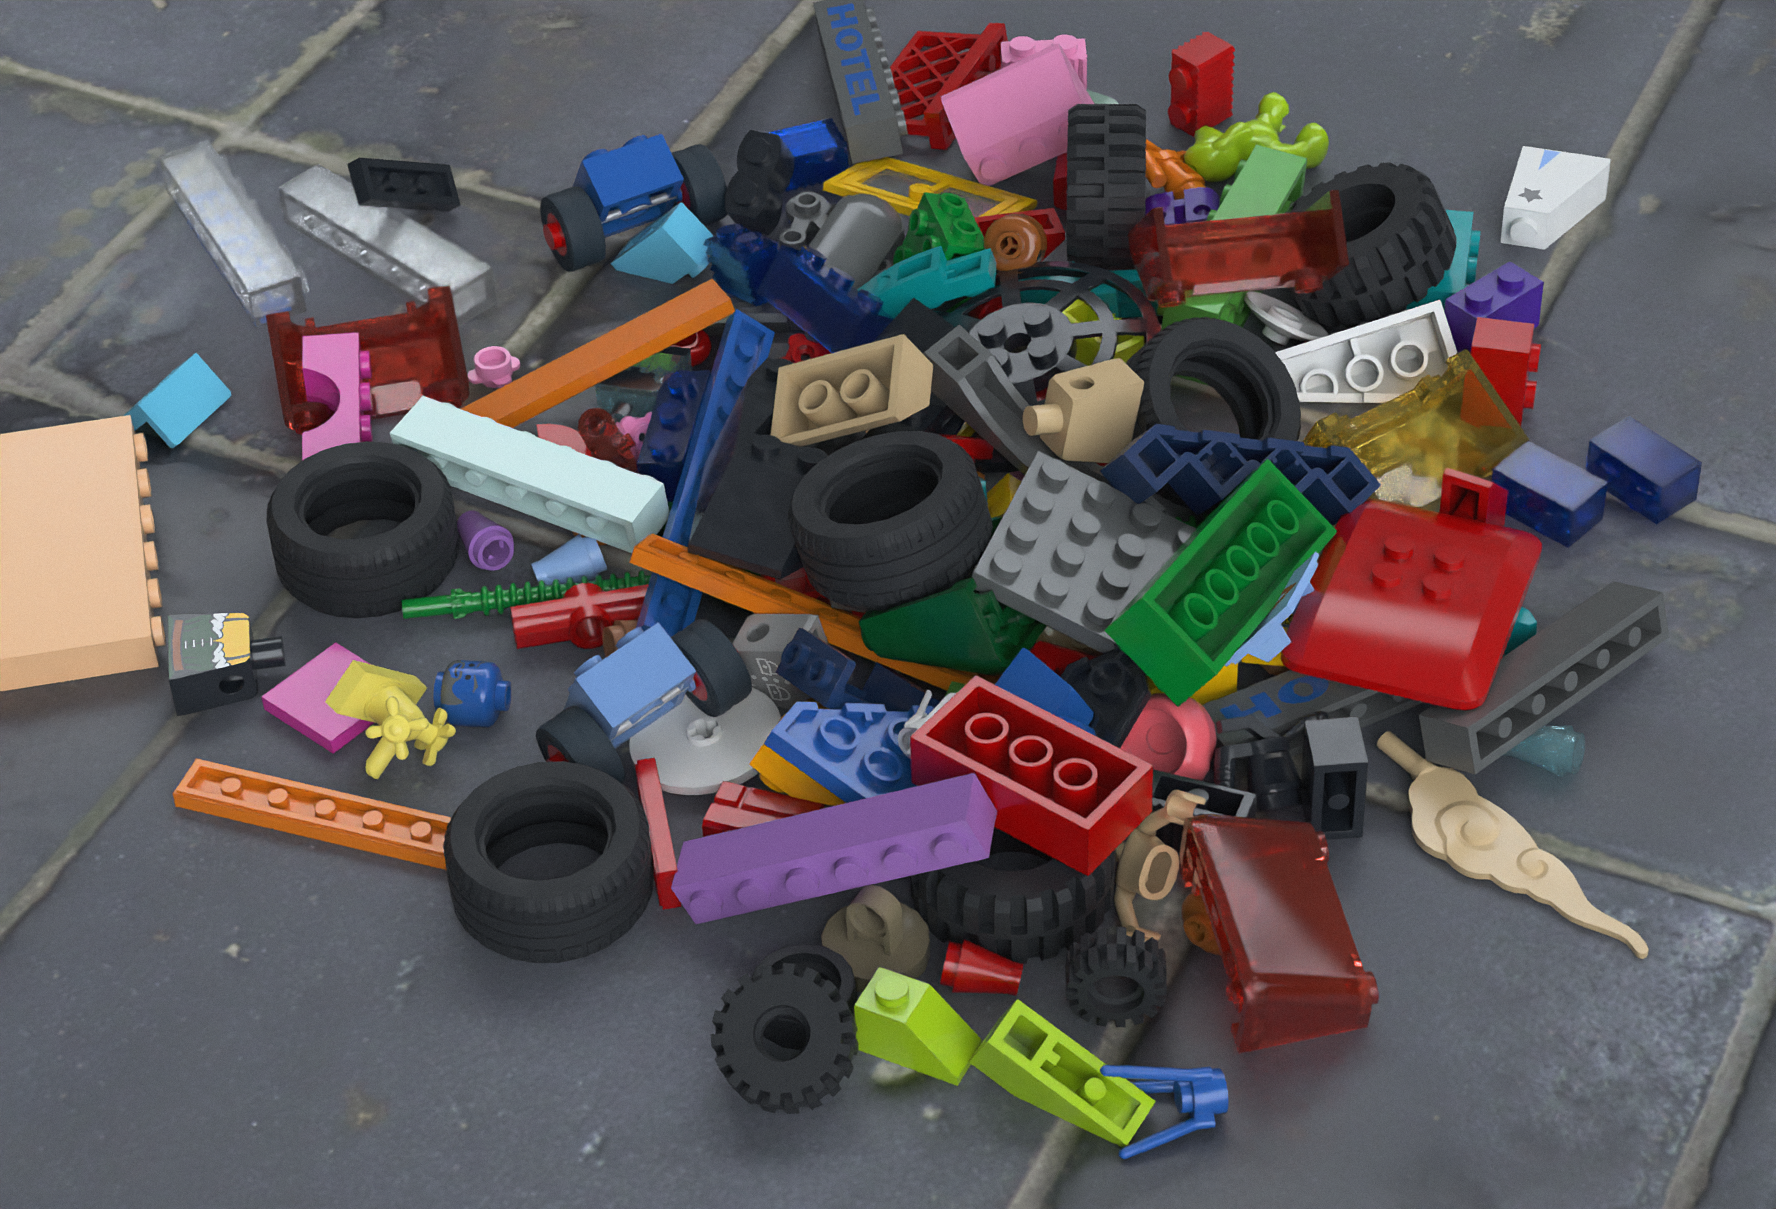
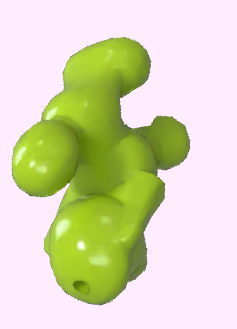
(1218, 153)

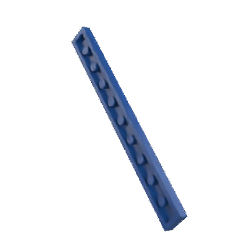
(740, 352)

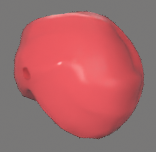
(1174, 737)

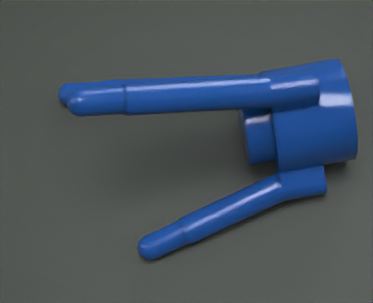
(1196, 1091)

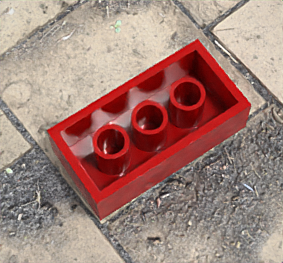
(1041, 773)

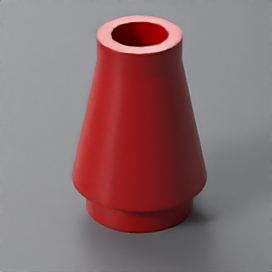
(978, 970)

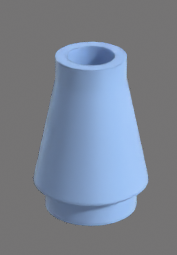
(573, 559)

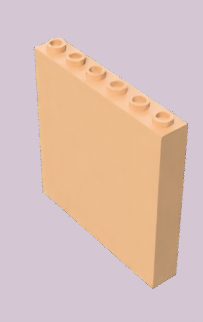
(76, 554)

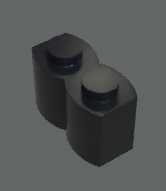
(762, 176)

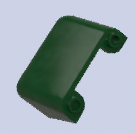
(952, 630)

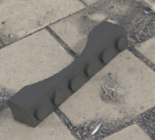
(985, 398)

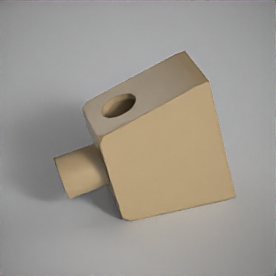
(1088, 412)

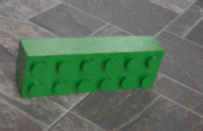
(1220, 583)

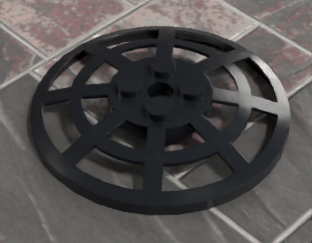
(1044, 329)

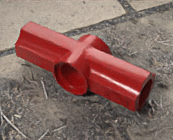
(576, 616)

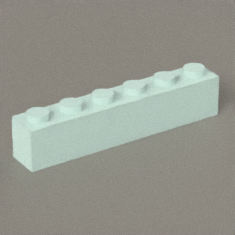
(535, 475)

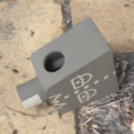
(761, 649)

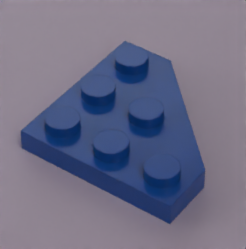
(847, 748)

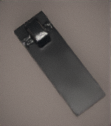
(403, 184)

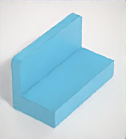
(181, 401)

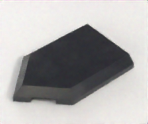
(1113, 690)

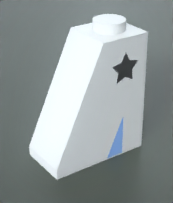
(1551, 195)

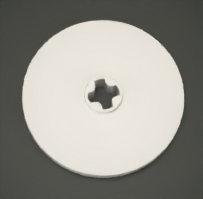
(699, 765)

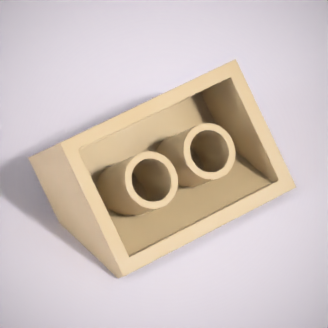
(850, 391)

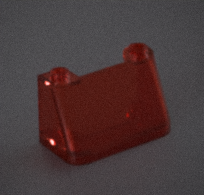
(409, 357)
(1277, 928)

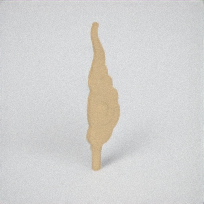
(1491, 845)

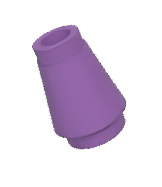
(485, 541)

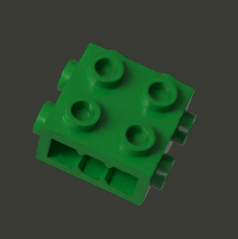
(941, 222)

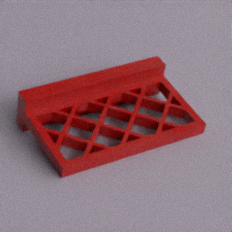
(968, 67)

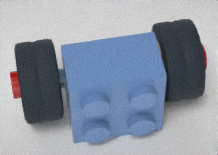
(640, 685)

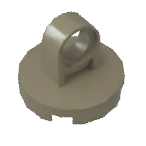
(877, 934)

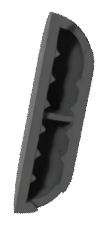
(857, 236)

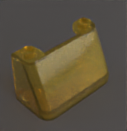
(1436, 426)

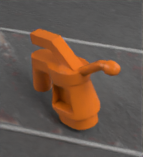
(1168, 170)

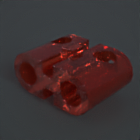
(612, 444)

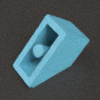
(667, 248)

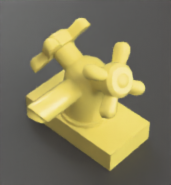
(391, 702)

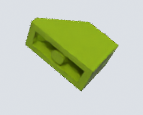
(913, 1027)

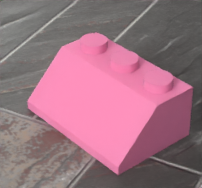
(1015, 115)

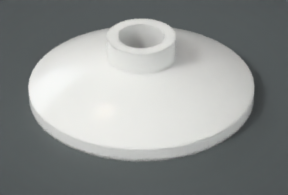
(1282, 319)

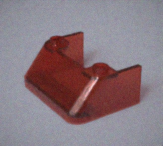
(1239, 253)

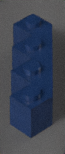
(1212, 463)

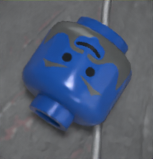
(472, 693)

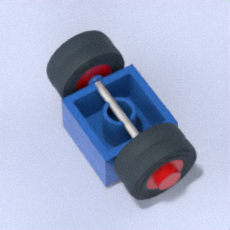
(627, 191)

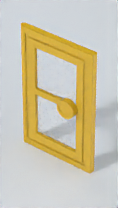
(904, 185)

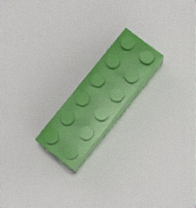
(1261, 186)

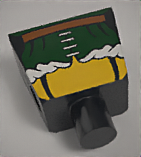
(216, 660)

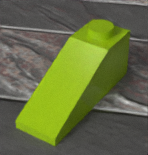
(1059, 1076)

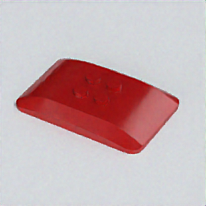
(1413, 604)

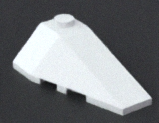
(1372, 359)

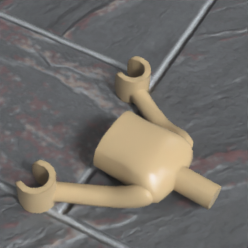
(1147, 863)

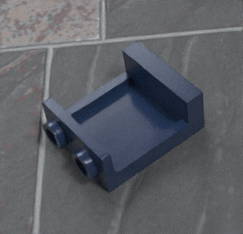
(825, 674)

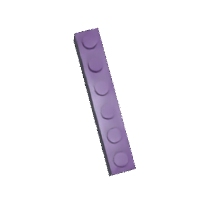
(835, 849)

